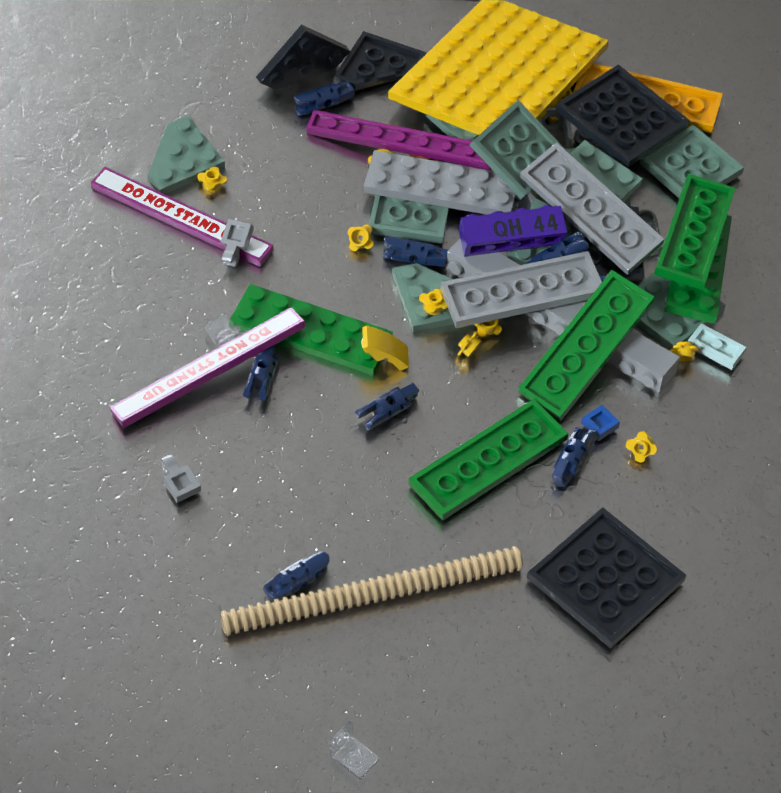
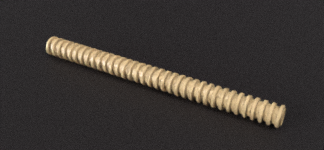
(372, 590)

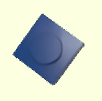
(601, 421)

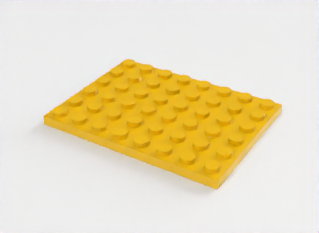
(493, 61)

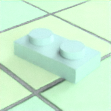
(717, 346)

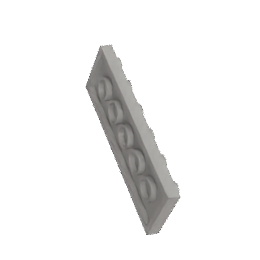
(437, 183)
(592, 208)
(520, 289)

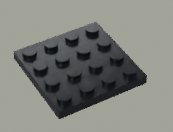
(622, 115)
(606, 577)

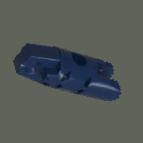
(323, 98)
(570, 245)
(414, 252)
(262, 373)
(388, 405)
(573, 456)
(296, 576)

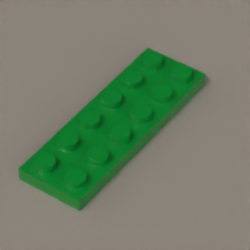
(694, 232)
(699, 303)
(325, 334)
(586, 344)
(488, 459)

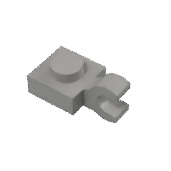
(235, 237)
(179, 481)

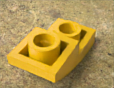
(384, 345)

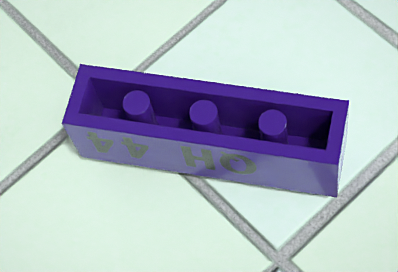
(512, 230)

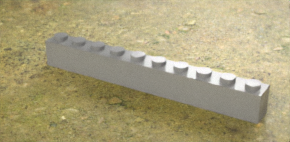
(634, 357)

